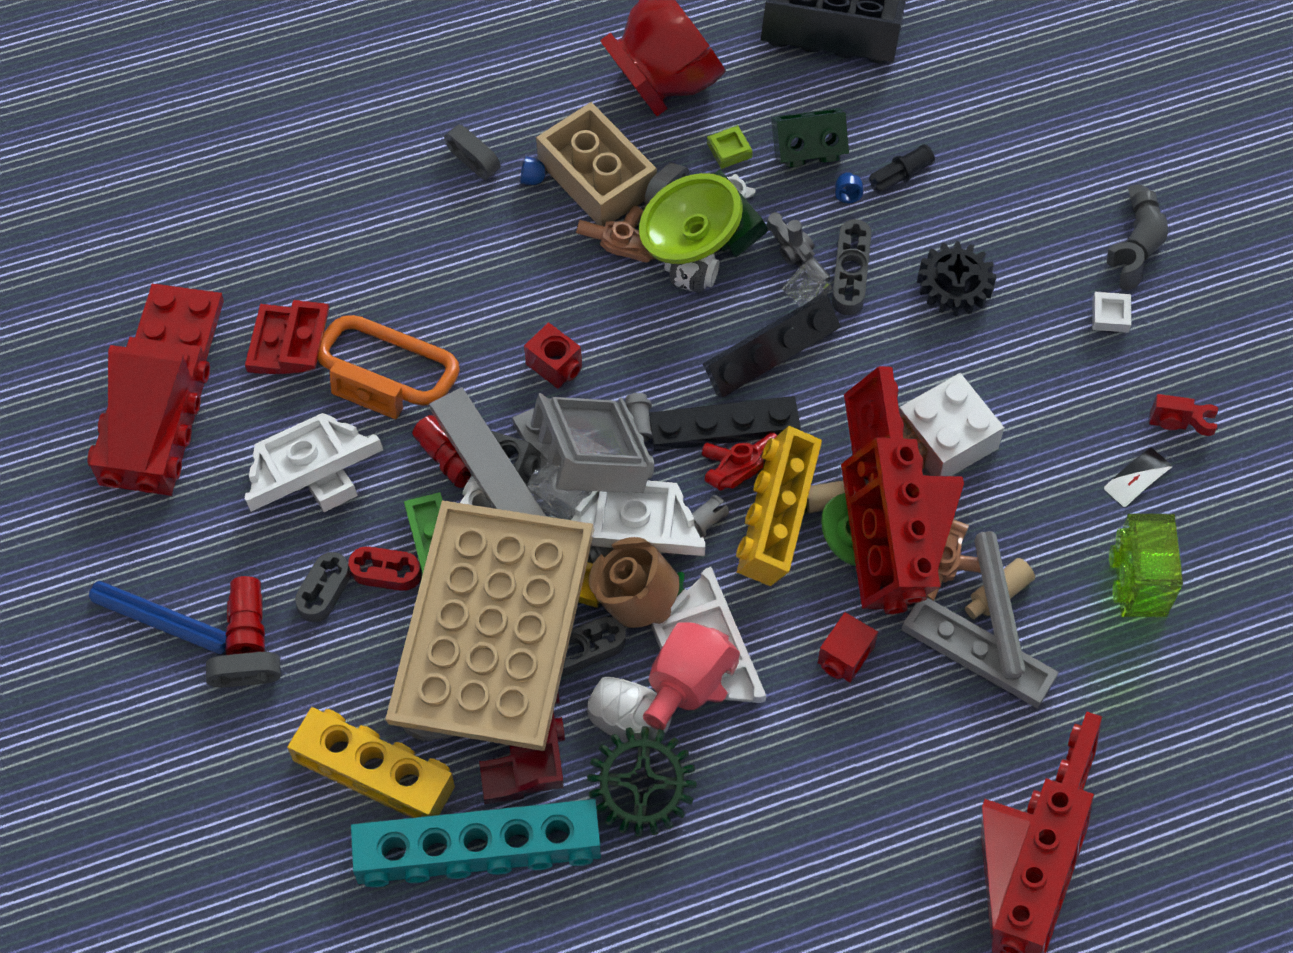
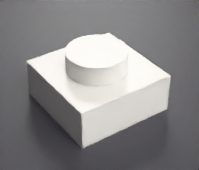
(1111, 312)
(333, 490)

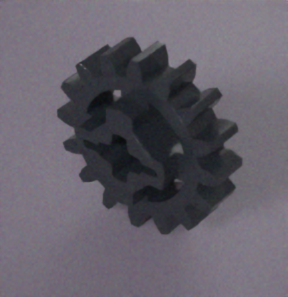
(939, 280)

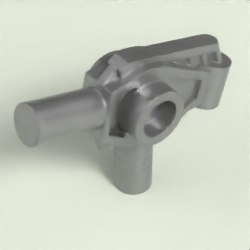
(795, 244)

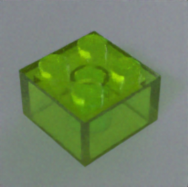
(1146, 565)

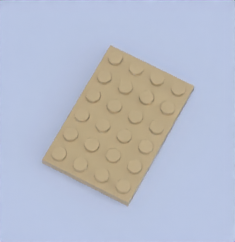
(491, 625)

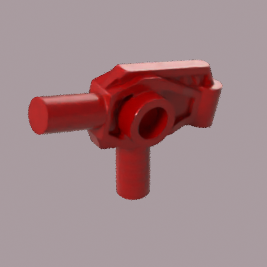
(736, 464)

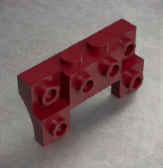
(524, 769)

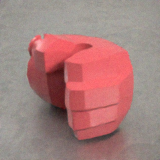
(689, 671)

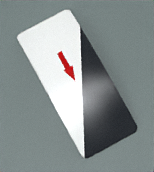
(1137, 477)

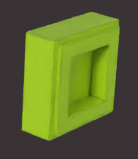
(729, 147)

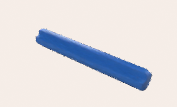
(158, 617)

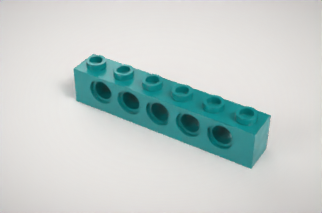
(496, 826)

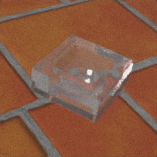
(806, 285)

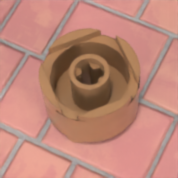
(635, 583)

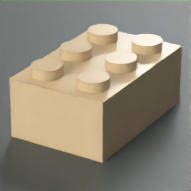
(595, 164)

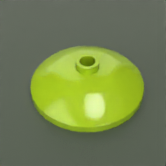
(690, 218)

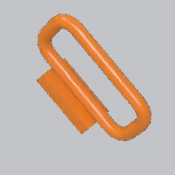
(376, 390)

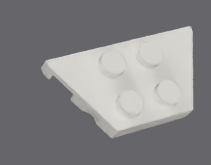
(305, 456)
(652, 515)
(707, 606)

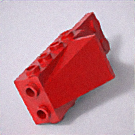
(155, 391)
(901, 515)
(1035, 852)

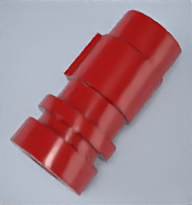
(441, 450)
(244, 617)

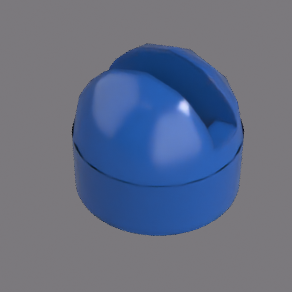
(532, 171)
(853, 190)

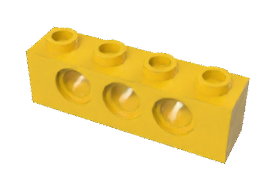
(323, 729)

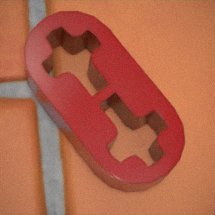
(386, 564)

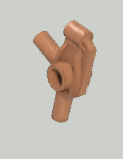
(619, 236)
(951, 558)

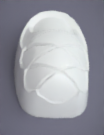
(621, 705)

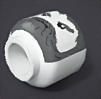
(694, 275)

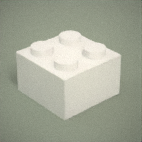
(953, 426)

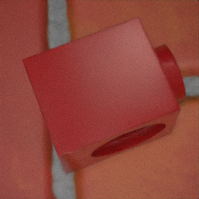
(551, 343)
(847, 648)

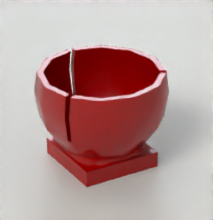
(663, 53)

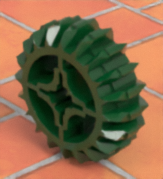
(676, 783)

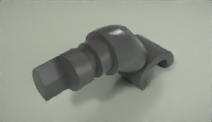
(1148, 235)

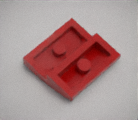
(287, 338)

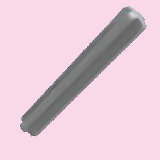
(999, 605)

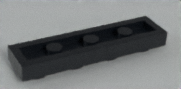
(771, 345)
(722, 423)

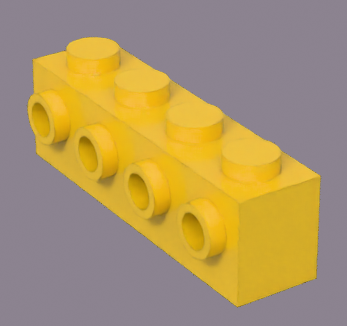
(778, 506)

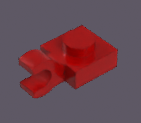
(1179, 412)

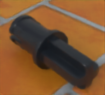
(902, 168)

